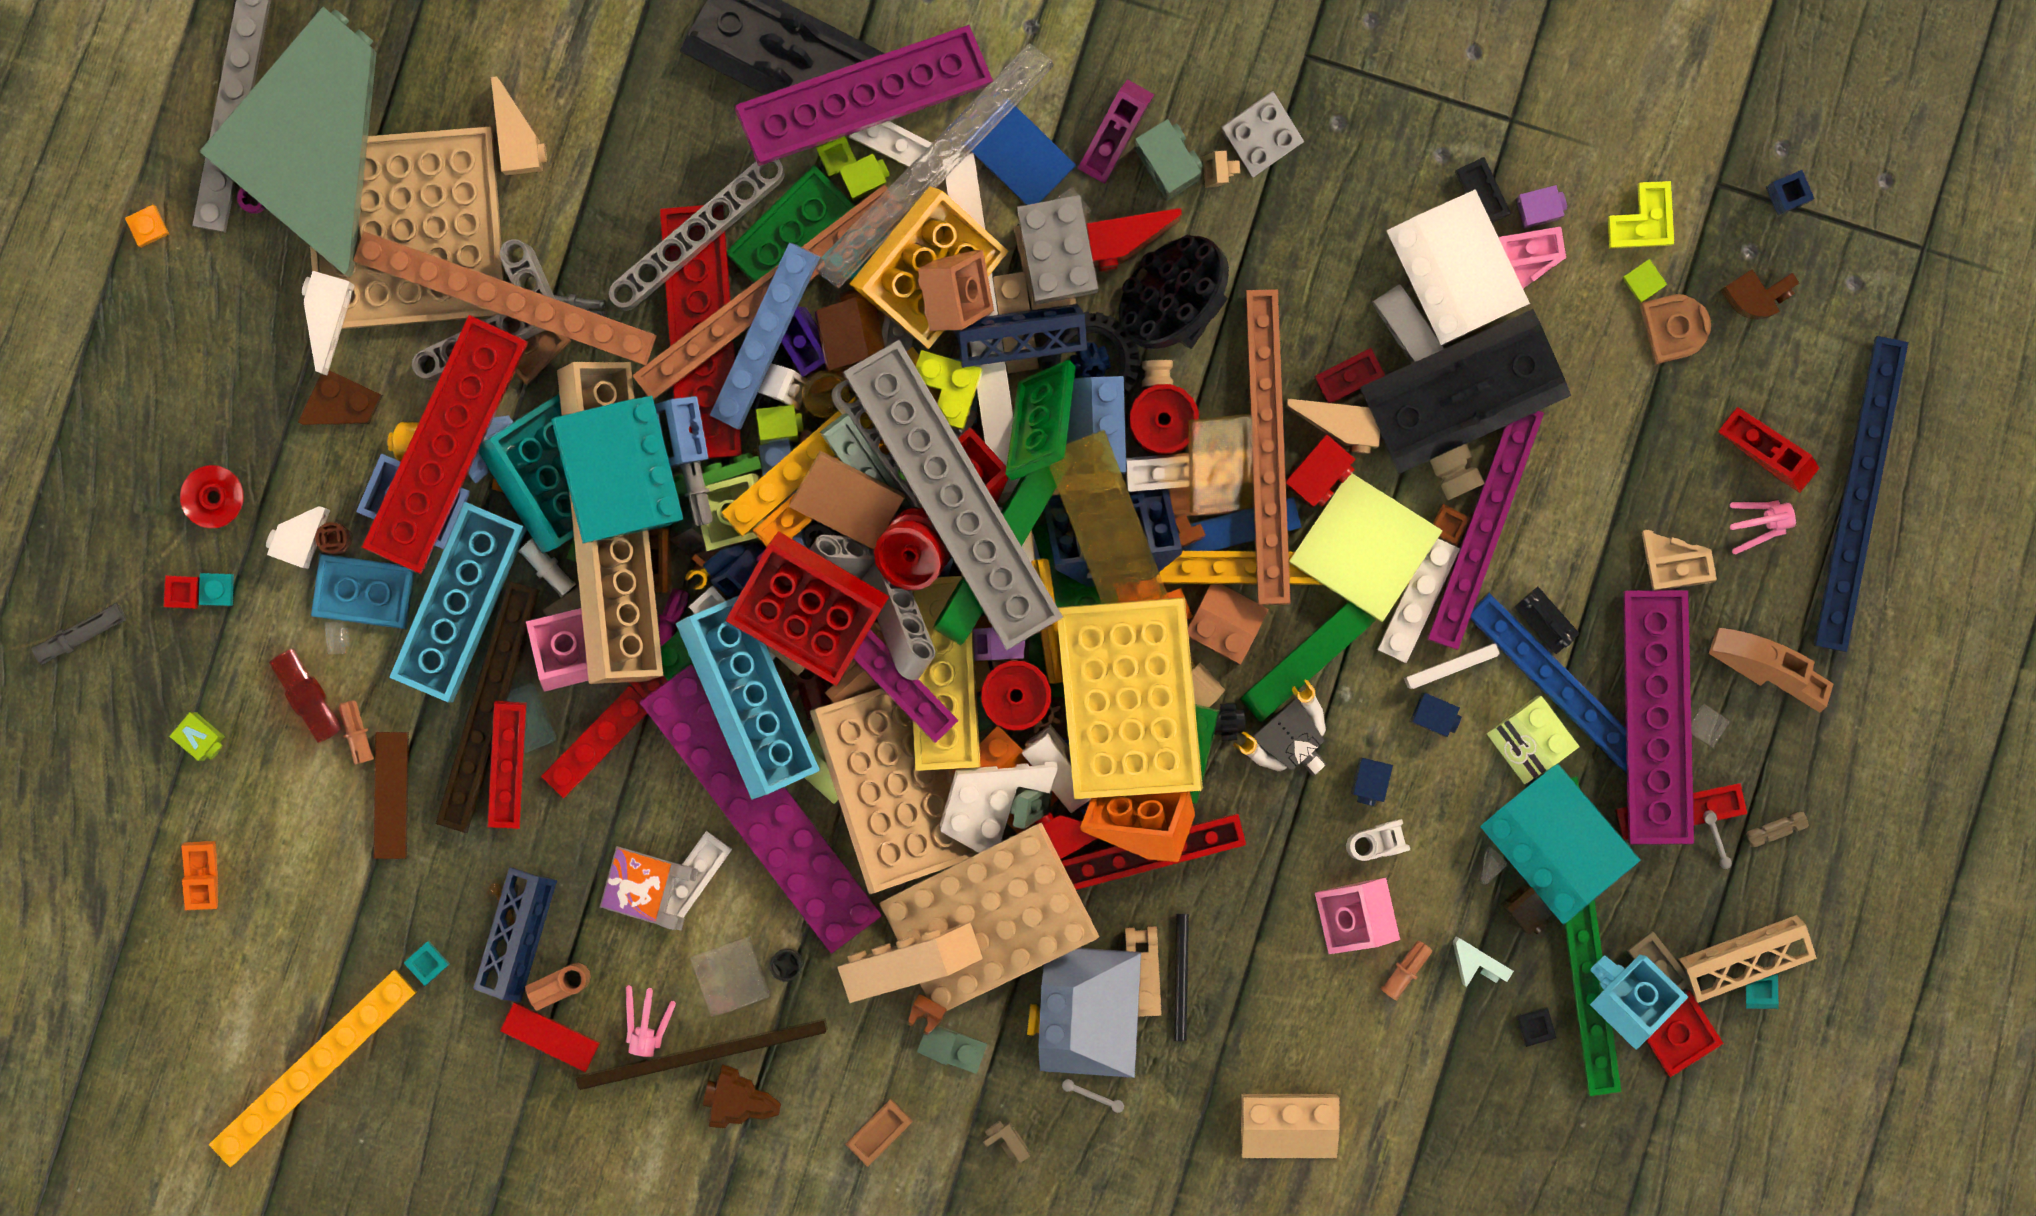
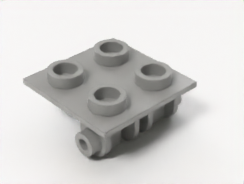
(1262, 134)

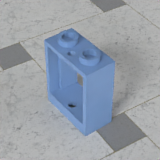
(681, 415)

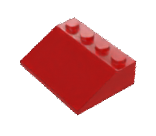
(807, 608)

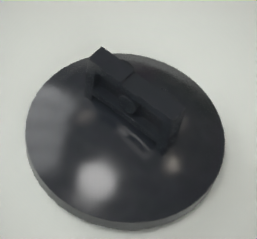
(1176, 295)

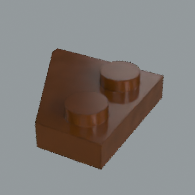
(339, 402)

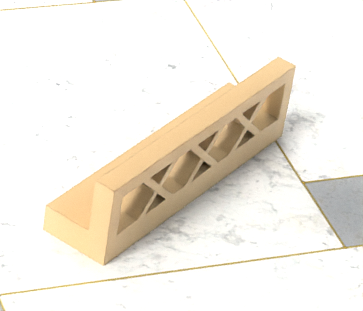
(1744, 947)

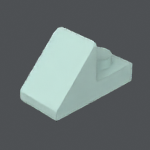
(1471, 958)

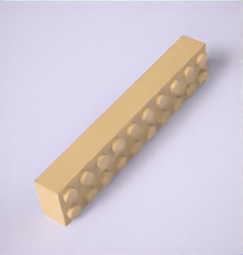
(614, 571)

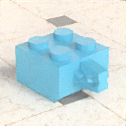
(1635, 997)

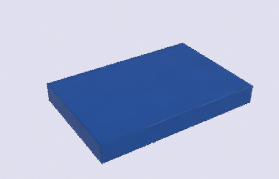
(1023, 158)

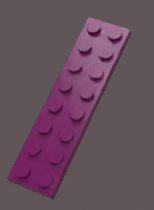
(863, 95)
(1658, 717)

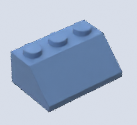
(1097, 406)
(379, 485)

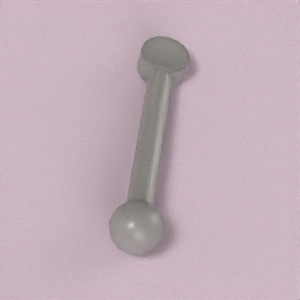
(1710, 818)
(1116, 1105)

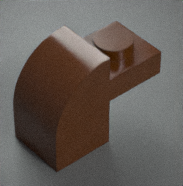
(1751, 298)

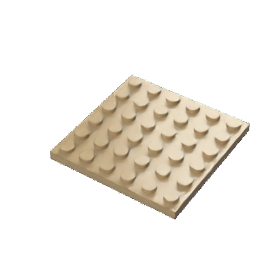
(434, 197)

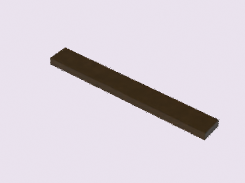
(493, 685)
(701, 1054)

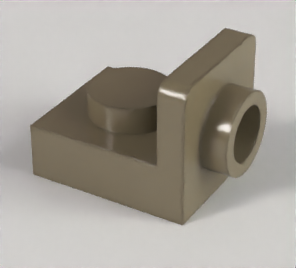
(1013, 1143)

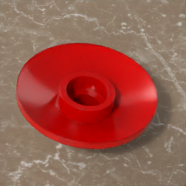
(196, 493)

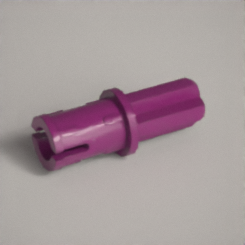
(672, 614)

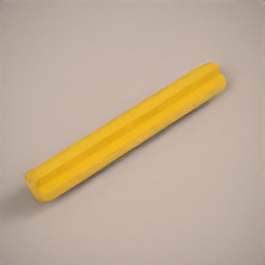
(1050, 634)

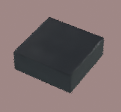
(1536, 1026)

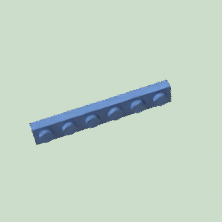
(765, 335)

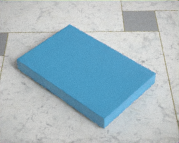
(362, 591)

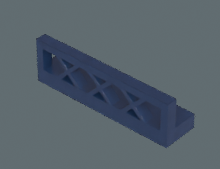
(1025, 324)
(520, 938)

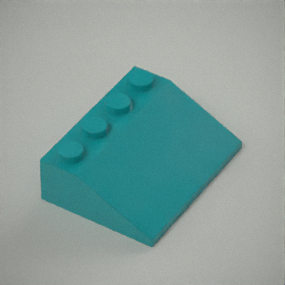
(617, 469)
(532, 474)
(1560, 843)

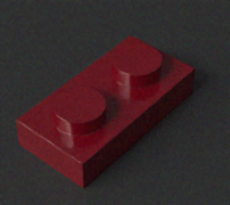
(1349, 376)

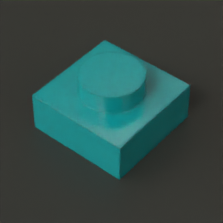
(216, 589)
(426, 963)
(1763, 993)

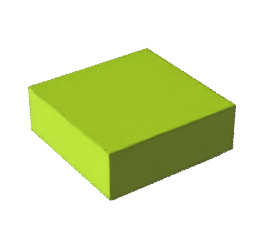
(836, 155)
(1644, 281)

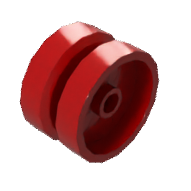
(1144, 422)
(911, 551)
(1010, 677)

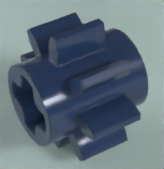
(1091, 361)

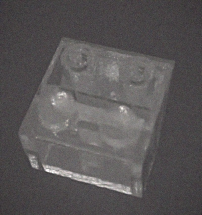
(730, 976)

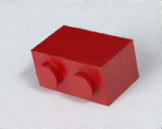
(1320, 472)

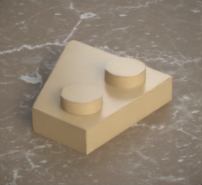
(1676, 563)

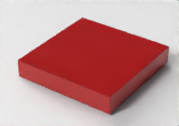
(1684, 1037)

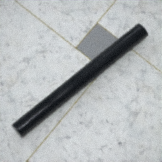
(1181, 977)

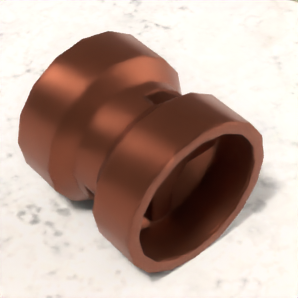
(338, 542)

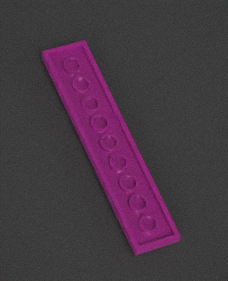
(769, 824)

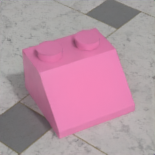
(559, 649)
(1357, 916)

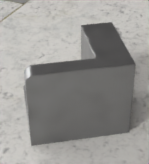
(687, 534)

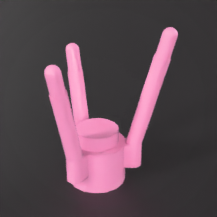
(1778, 518)
(642, 1039)

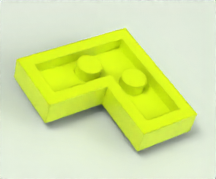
(1653, 223)
(956, 385)

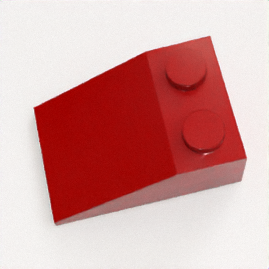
(1121, 238)

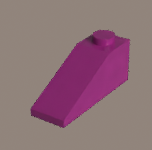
(1116, 131)

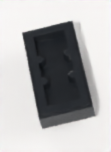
(1480, 178)

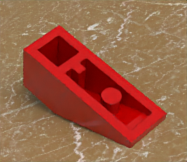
(1770, 449)

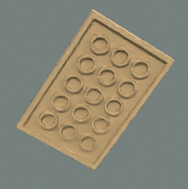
(884, 801)
(1017, 907)

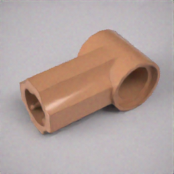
(555, 986)

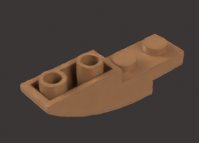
(1770, 661)

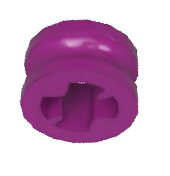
(241, 197)

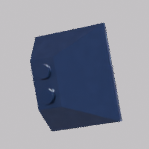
(1155, 517)

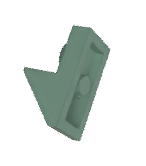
(1029, 806)
(953, 1049)

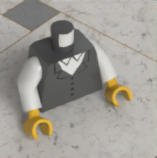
(1290, 736)

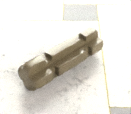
(1777, 829)

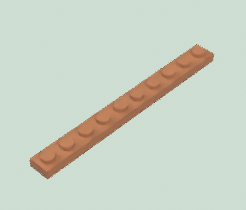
(505, 298)
(733, 317)
(1267, 447)

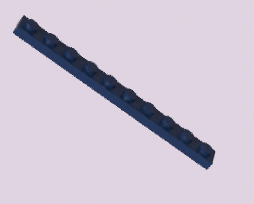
(1861, 494)

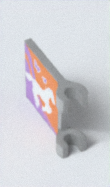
(642, 887)

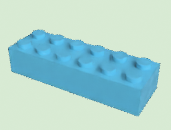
(458, 602)
(748, 701)

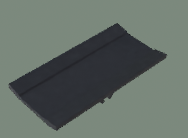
(769, 44)
(1466, 391)

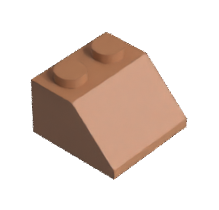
(955, 291)
(1226, 622)

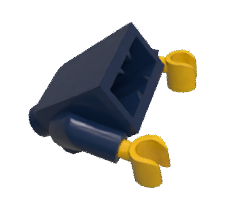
(729, 568)

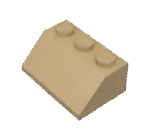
(1289, 1125)

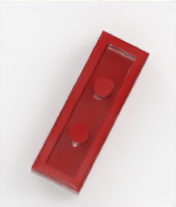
(550, 1036)

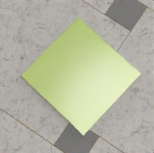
(1365, 547)

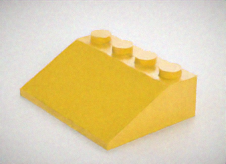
(928, 232)

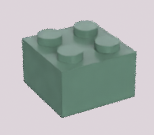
(1168, 159)

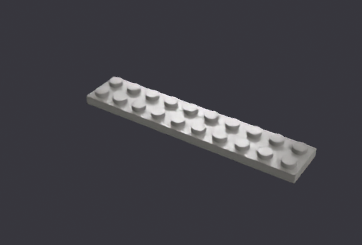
(953, 495)

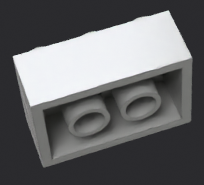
(1057, 250)

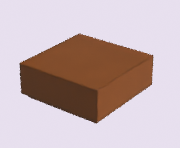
(1452, 523)

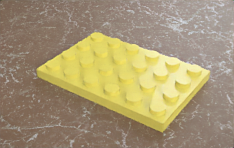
(1129, 698)

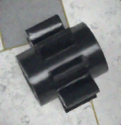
(1230, 722)

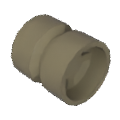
(1456, 472)

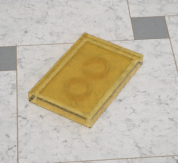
(1220, 464)

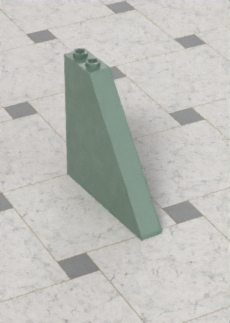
(305, 136)

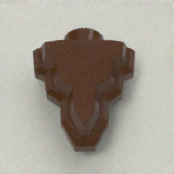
(736, 1099)

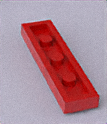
(595, 742)
(507, 764)
(1723, 801)

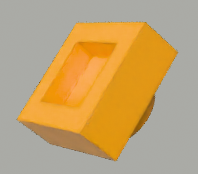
(147, 226)

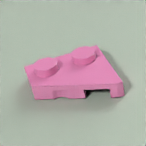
(1534, 252)

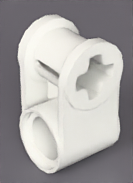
(1380, 841)

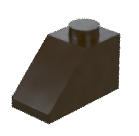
(1528, 909)

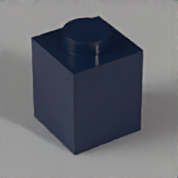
(1790, 192)
(1436, 715)
(1371, 781)

